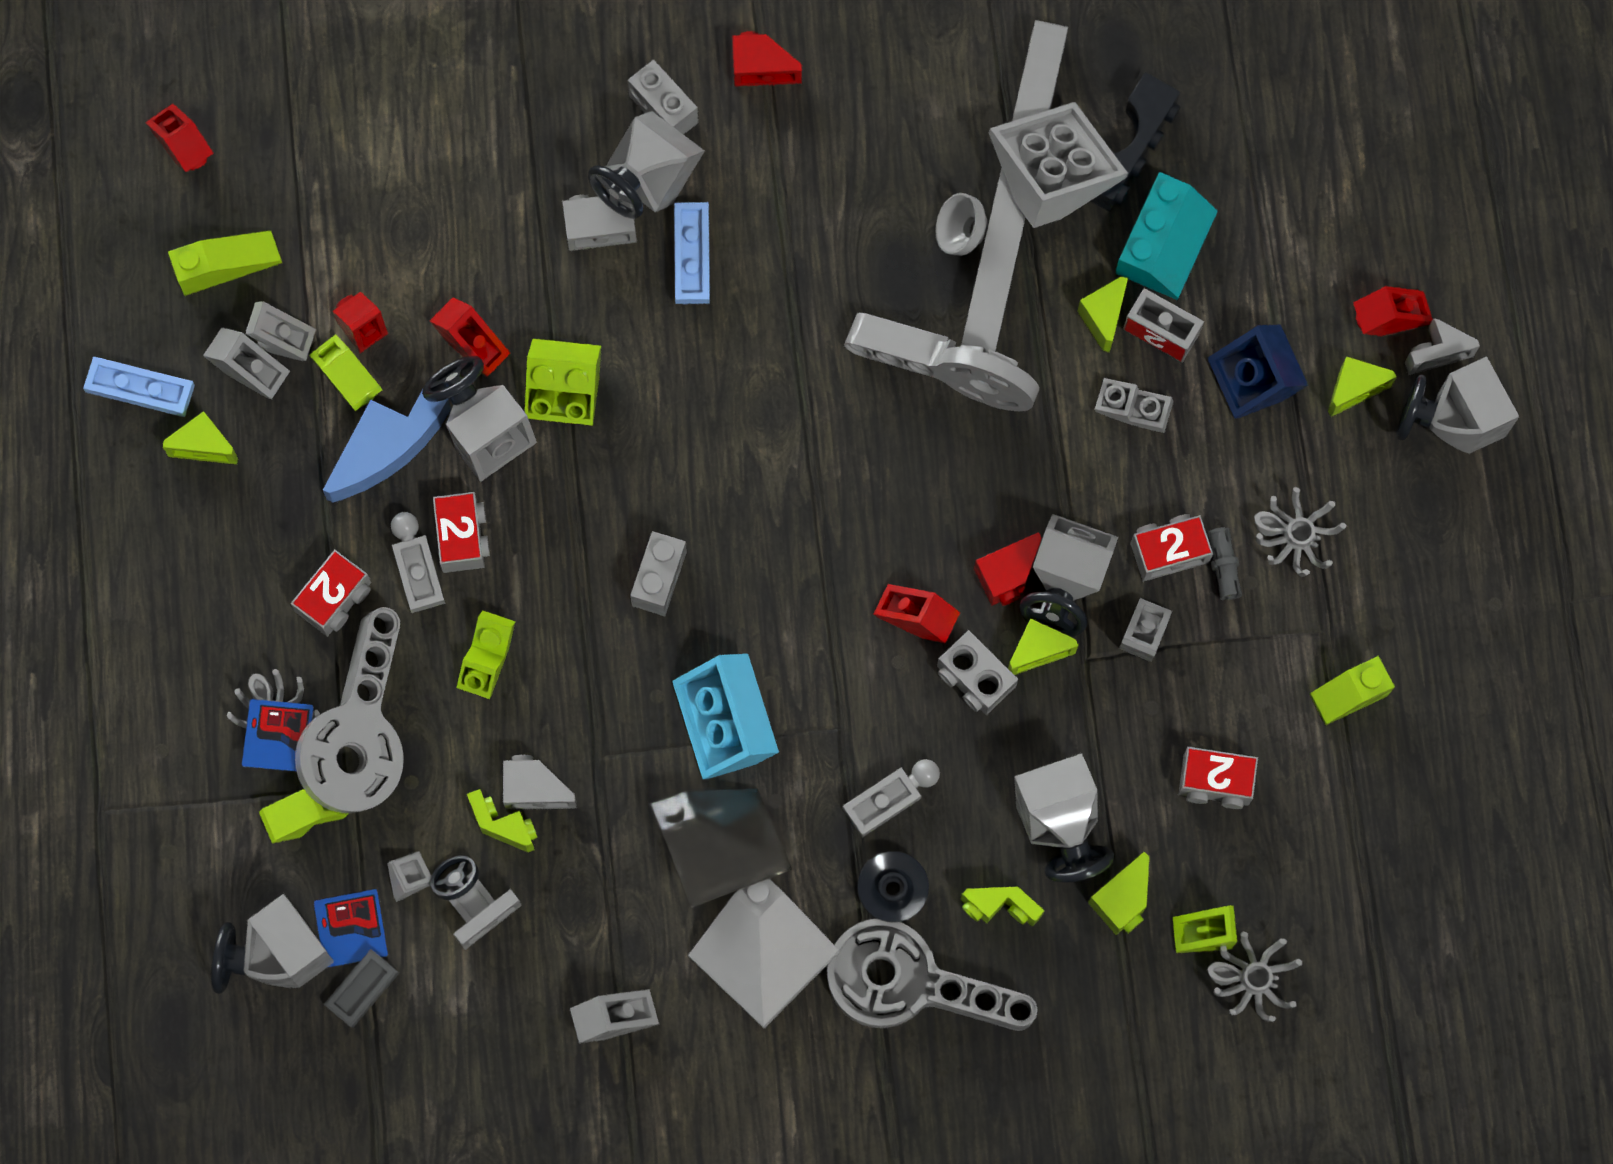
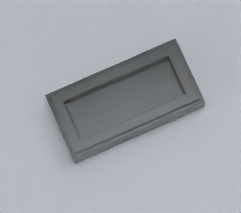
(361, 988)

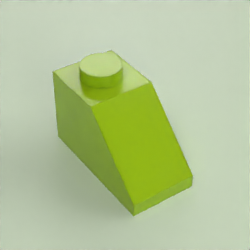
(1352, 690)
(1124, 897)

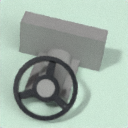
(472, 900)

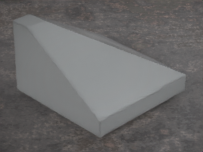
(408, 875)

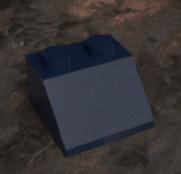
(1257, 370)

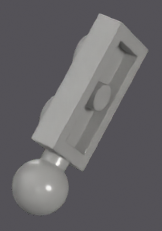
(415, 564)
(890, 796)

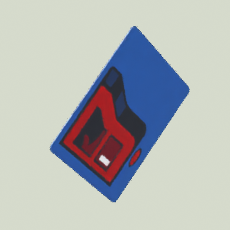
(274, 733)
(351, 926)

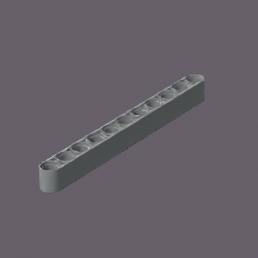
(1006, 218)

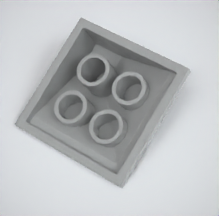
(1054, 162)
(762, 950)

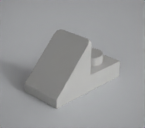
(280, 332)
(1449, 347)
(1145, 630)

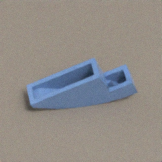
(383, 445)

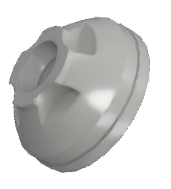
(955, 223)

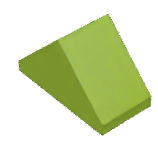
(1102, 310)
(1357, 383)
(201, 442)
(1040, 646)
(1205, 930)

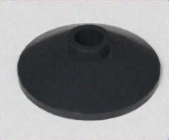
(897, 869)

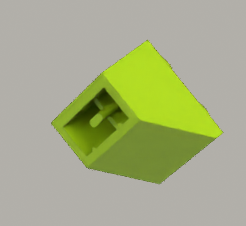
(562, 381)

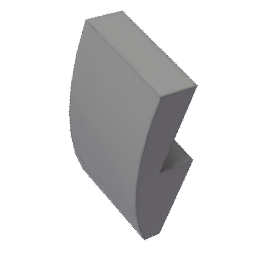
(1133, 406)

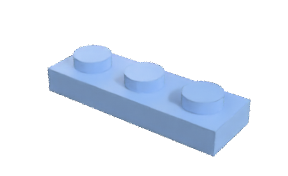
(692, 253)
(139, 386)

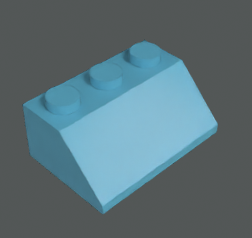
(725, 715)

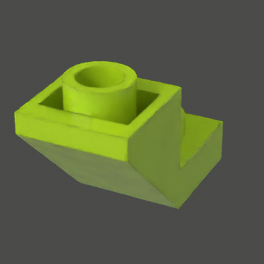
(346, 372)
(486, 655)
(295, 816)
(509, 829)
(986, 902)

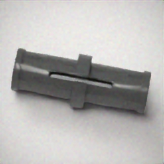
(1225, 563)

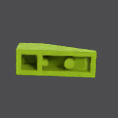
(222, 260)

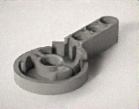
(967, 369)
(357, 728)
(914, 982)

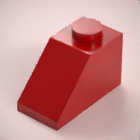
(763, 62)
(180, 138)
(1392, 311)
(360, 321)
(469, 334)
(1007, 570)
(917, 612)

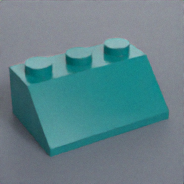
(1167, 237)

